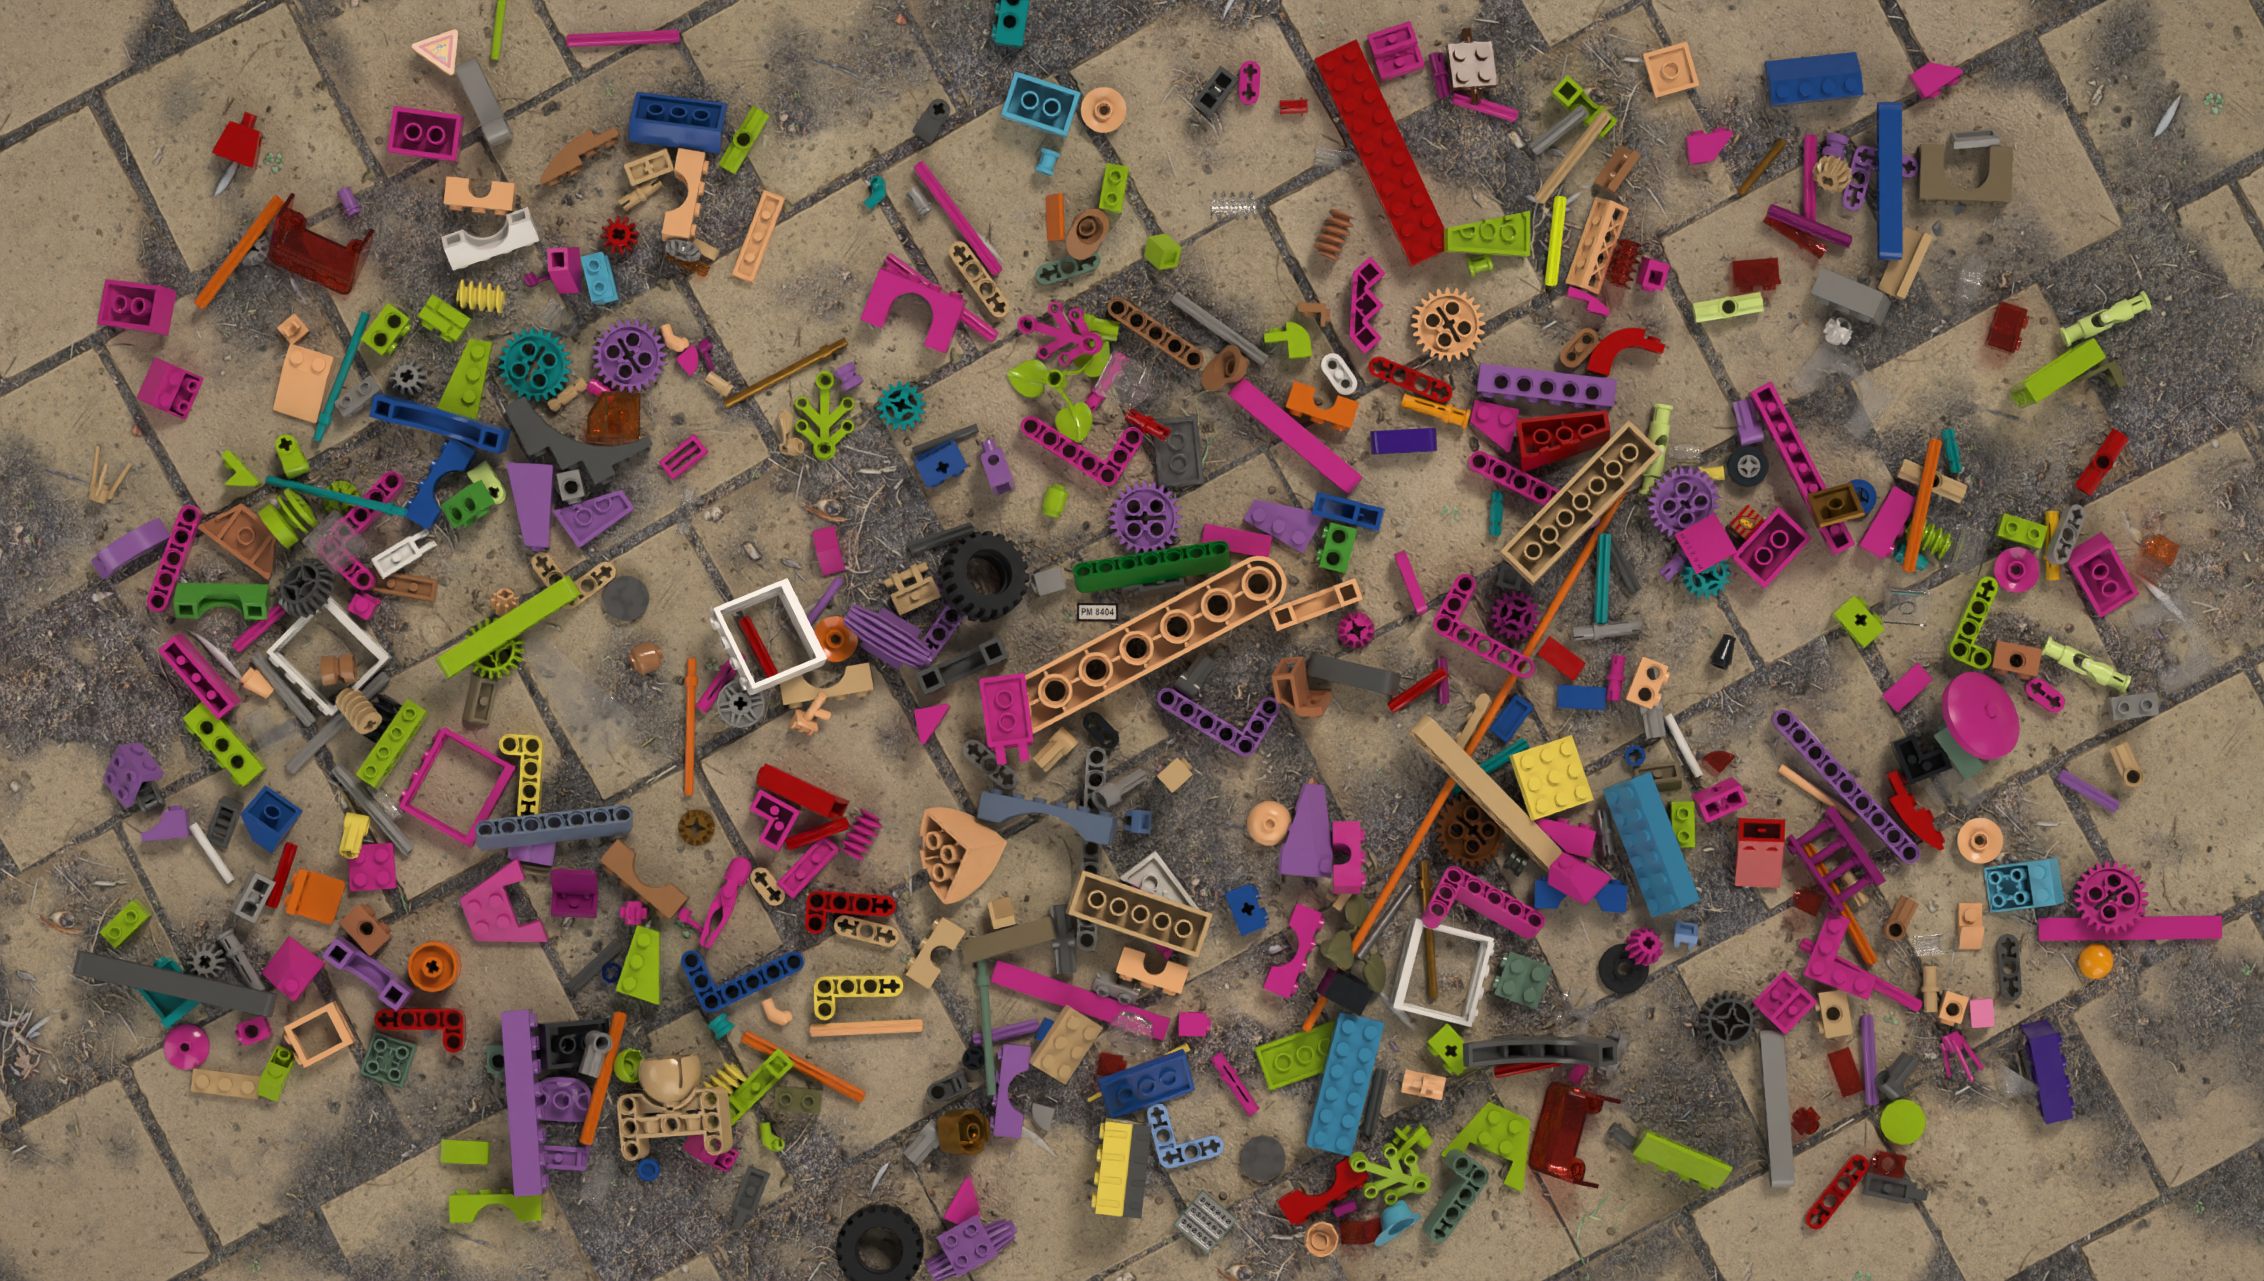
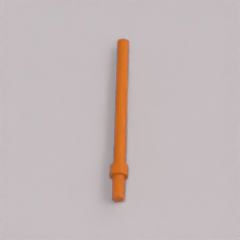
(691, 682)

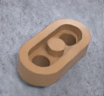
(1578, 348)

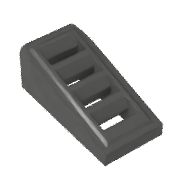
(233, 805)

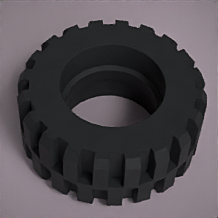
(1006, 562)
(880, 1216)

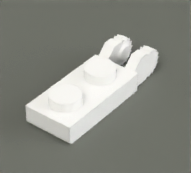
(401, 554)

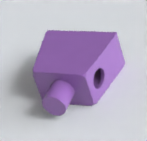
(999, 474)

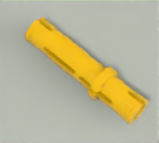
(2051, 521)

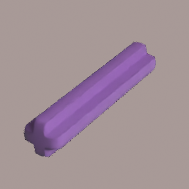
(2088, 790)
(1008, 1031)

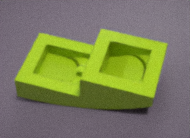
(465, 1151)

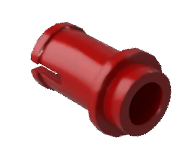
(1295, 106)

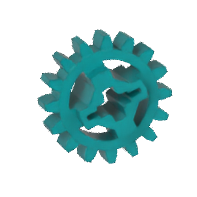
(904, 395)
(1708, 582)

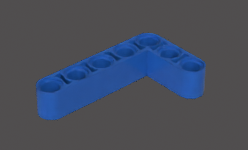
(740, 982)

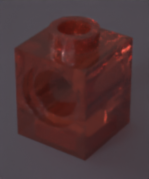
(1897, 1168)

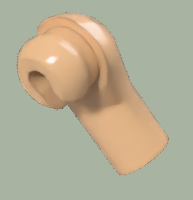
(672, 341)
(774, 1015)

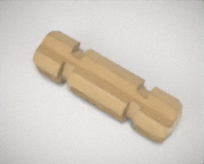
(567, 394)

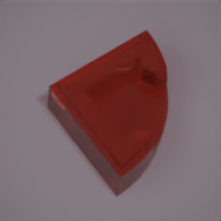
(1718, 760)

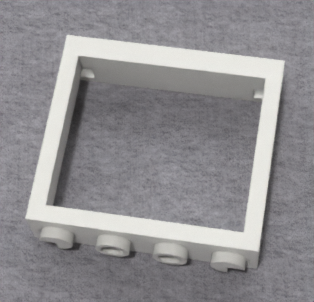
(799, 620)
(308, 688)
(1406, 963)

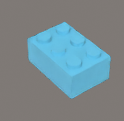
(1040, 105)

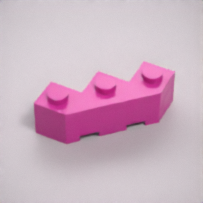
(1364, 305)

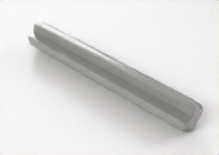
(283, 689)

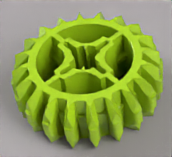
(497, 657)

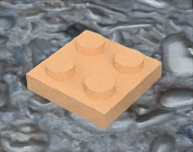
(1670, 70)

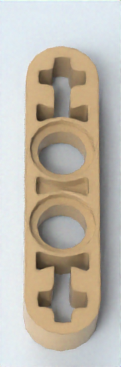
(978, 280)

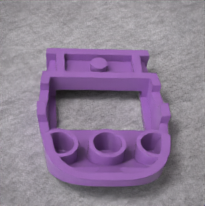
(566, 1101)

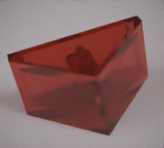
(1360, 1231)

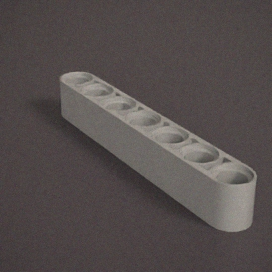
(1776, 1108)

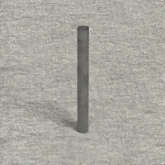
(1384, 921)

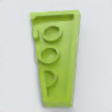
(1493, 236)
(468, 380)

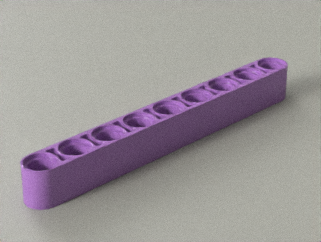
(1855, 792)

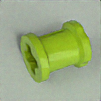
(1479, 264)

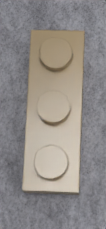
(225, 1083)

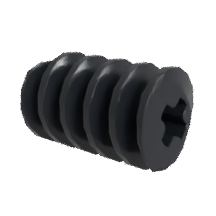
(385, 707)

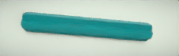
(1602, 578)
(1499, 759)

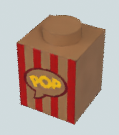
(1744, 523)

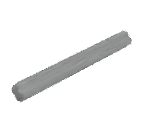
(1219, 328)
(372, 809)

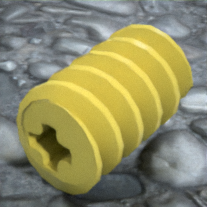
(480, 296)
(726, 1079)

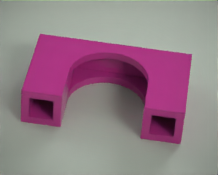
(946, 306)

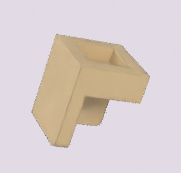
(1001, 912)

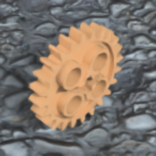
(1466, 313)

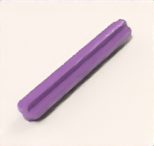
(1869, 1059)

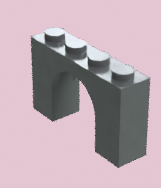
(962, 665)

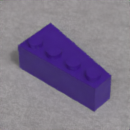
(2048, 1071)

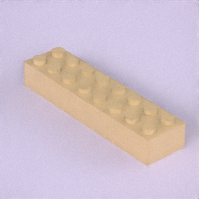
(1580, 503)

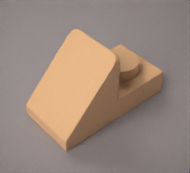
(1970, 925)

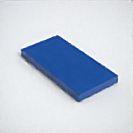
(1146, 1084)

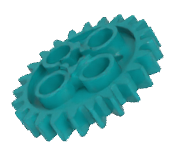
(553, 373)

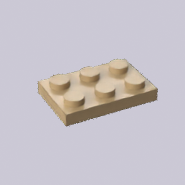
(1065, 1044)

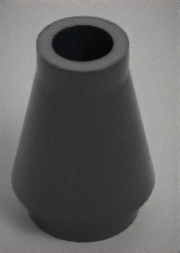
(1723, 653)

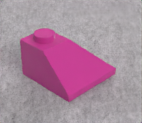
(1576, 877)
(293, 969)
(964, 1204)

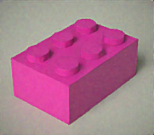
(426, 134)
(1770, 547)

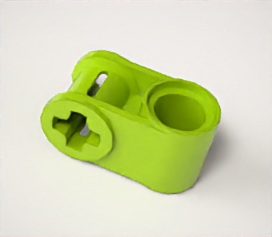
(292, 461)

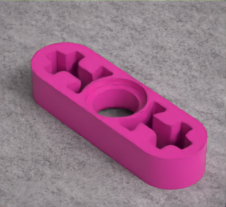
(1411, 582)

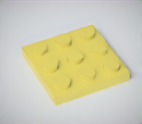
(1551, 777)

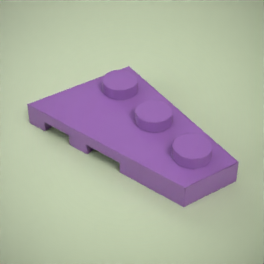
(592, 517)
(1285, 523)

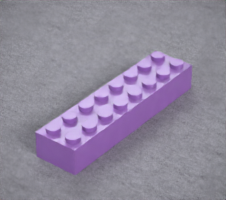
(524, 1102)

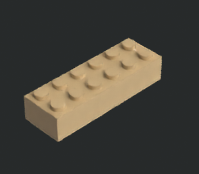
(1138, 913)

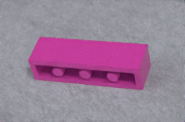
(199, 675)

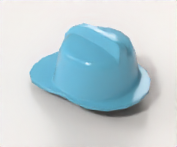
(1394, 1221)

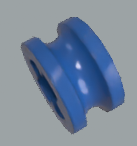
(1639, 761)

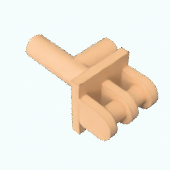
(807, 720)

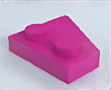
(1495, 422)

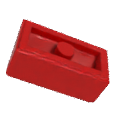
(1561, 658)

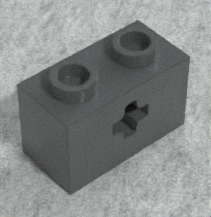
(1215, 91)

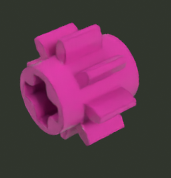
(633, 912)

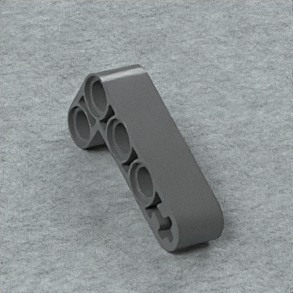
(1353, 674)

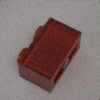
(2006, 328)

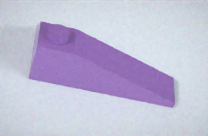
(1309, 838)

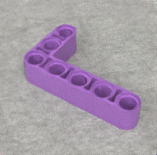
(1218, 724)

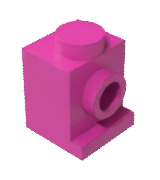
(1659, 274)
(364, 605)

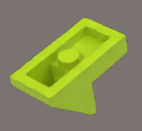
(243, 475)

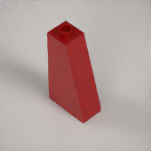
(802, 792)

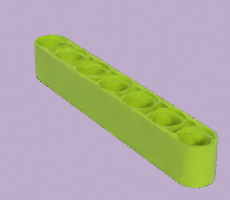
(508, 627)

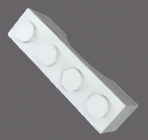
(466, 249)

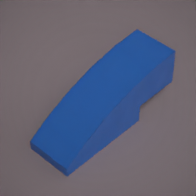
(1348, 511)

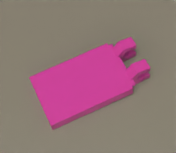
(1007, 715)

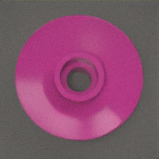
(2027, 565)
(198, 1046)

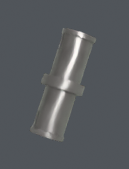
(1605, 831)

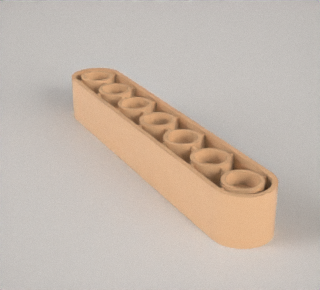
(1152, 629)

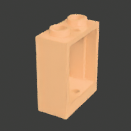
(340, 1024)

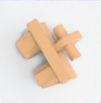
(1423, 1084)

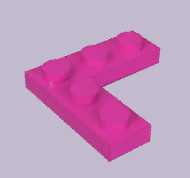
(1824, 969)

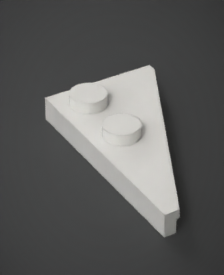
(1156, 878)

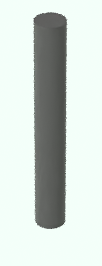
(959, 434)

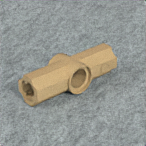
(1945, 486)

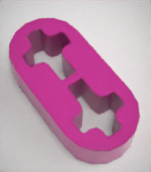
(1243, 82)
(2040, 699)

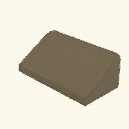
(480, 700)
(1665, 775)

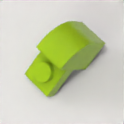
(1296, 337)

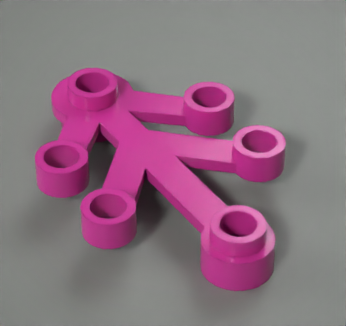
(1064, 334)

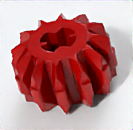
(617, 242)

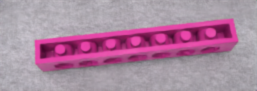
(1796, 459)

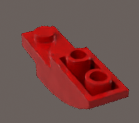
(1918, 820)

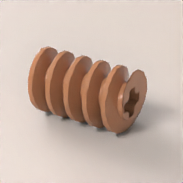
(1333, 234)

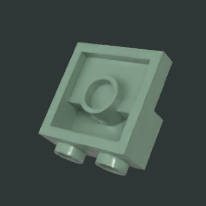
(1521, 979)

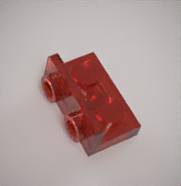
(1755, 273)

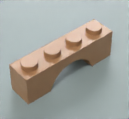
(621, 861)

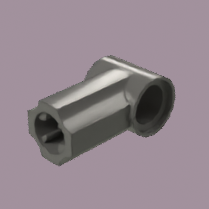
(1192, 679)
(1892, 1080)

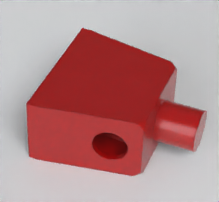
(240, 142)

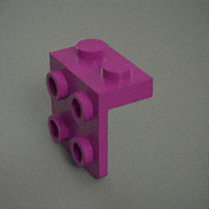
(574, 893)

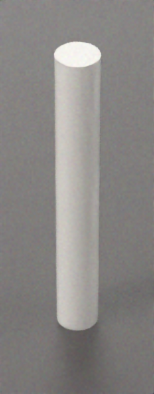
(1682, 744)
(211, 852)

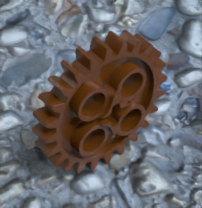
(1457, 845)

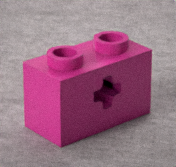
(1719, 800)

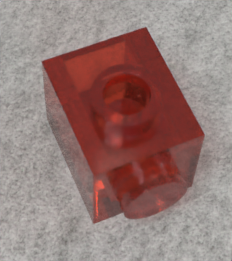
(1807, 900)
(1110, 1063)

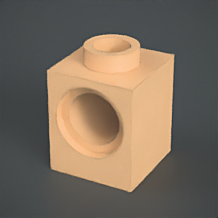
(1961, 1003)

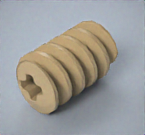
(358, 710)

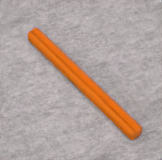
(239, 252)
(1921, 505)
(1853, 928)
(806, 1068)
(602, 1081)

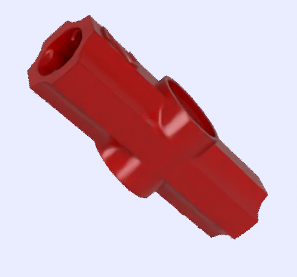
(2109, 450)

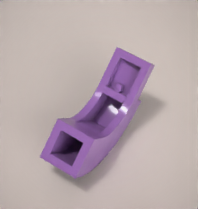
(129, 547)

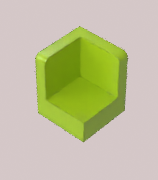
(1162, 251)

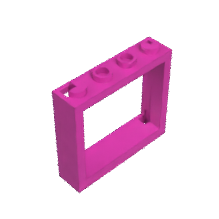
(428, 760)

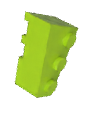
(643, 966)

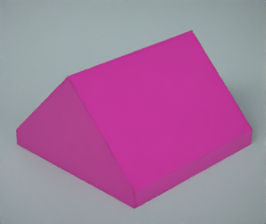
(929, 719)

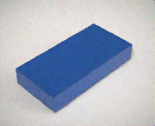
(1511, 718)

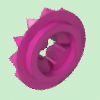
(1352, 640)

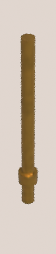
(826, 351)
(1425, 884)

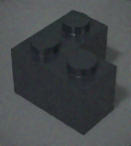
(1915, 764)
(1345, 990)

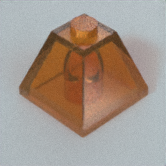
(615, 416)

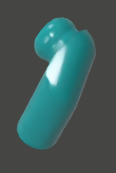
(878, 192)

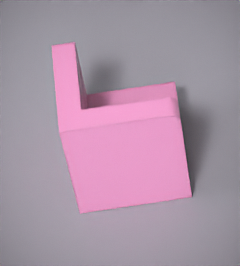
(1981, 1012)

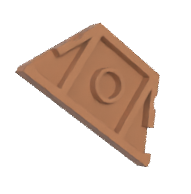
(245, 537)

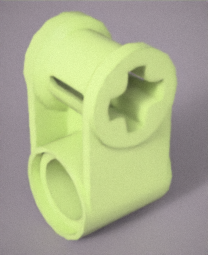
(488, 476)

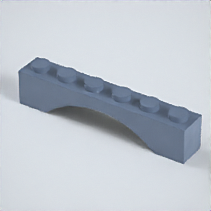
(1002, 808)

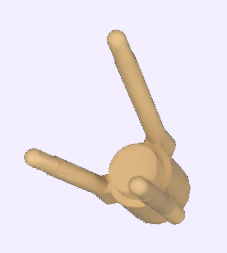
(98, 490)

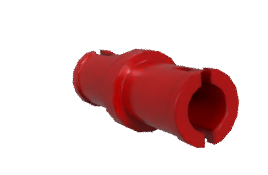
(1147, 424)

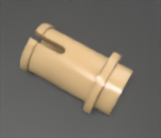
(719, 384)

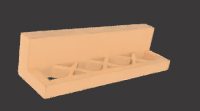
(1593, 243)

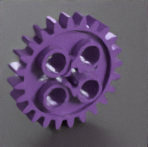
(612, 366)
(1668, 490)
(1145, 496)

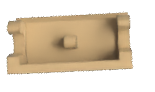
(649, 166)

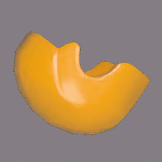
(2096, 961)

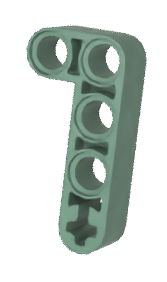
(1451, 1197)

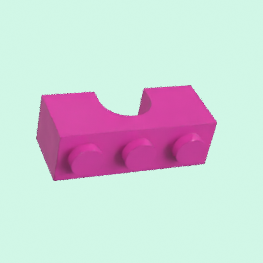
(1348, 838)

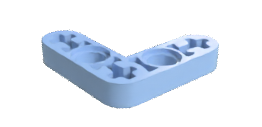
(1170, 1144)

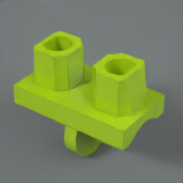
(1418, 1135)

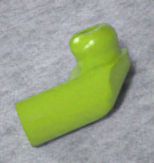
(768, 1139)

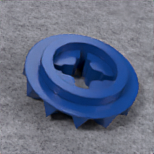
(1867, 492)

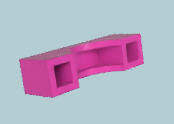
(1283, 978)

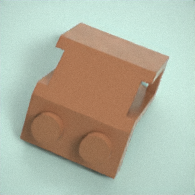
(1294, 689)

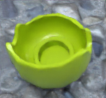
(627, 1064)

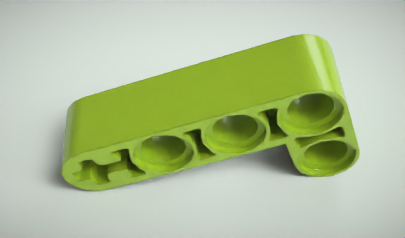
(1976, 620)

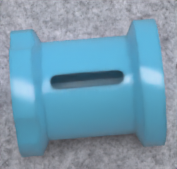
(1047, 162)

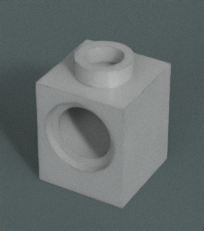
(566, 477)
(1048, 581)

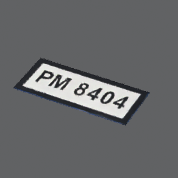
(1097, 612)

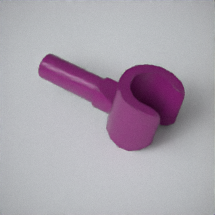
(531, 280)
(704, 346)

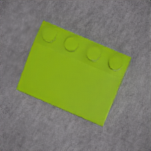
(1680, 1158)

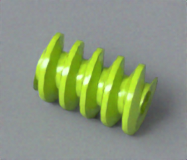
(1933, 539)

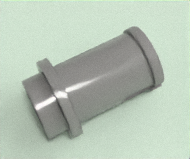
(918, 200)

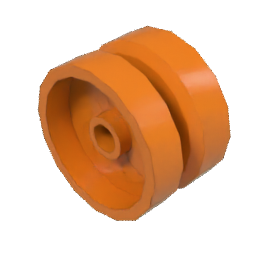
(421, 969)

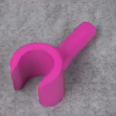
(684, 915)

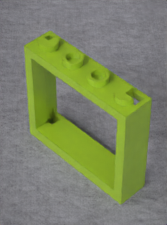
(2057, 373)

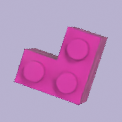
(780, 815)

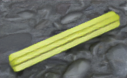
(1555, 241)

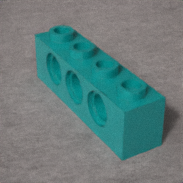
(1013, 36)

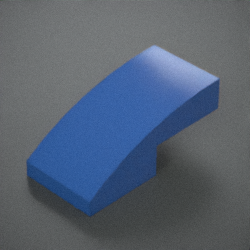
(1581, 697)

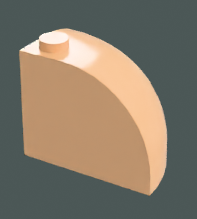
(957, 852)

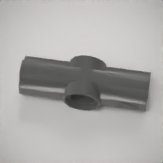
(1065, 941)

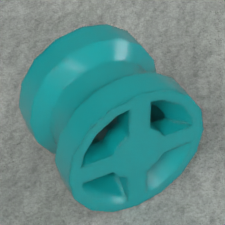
(720, 1026)

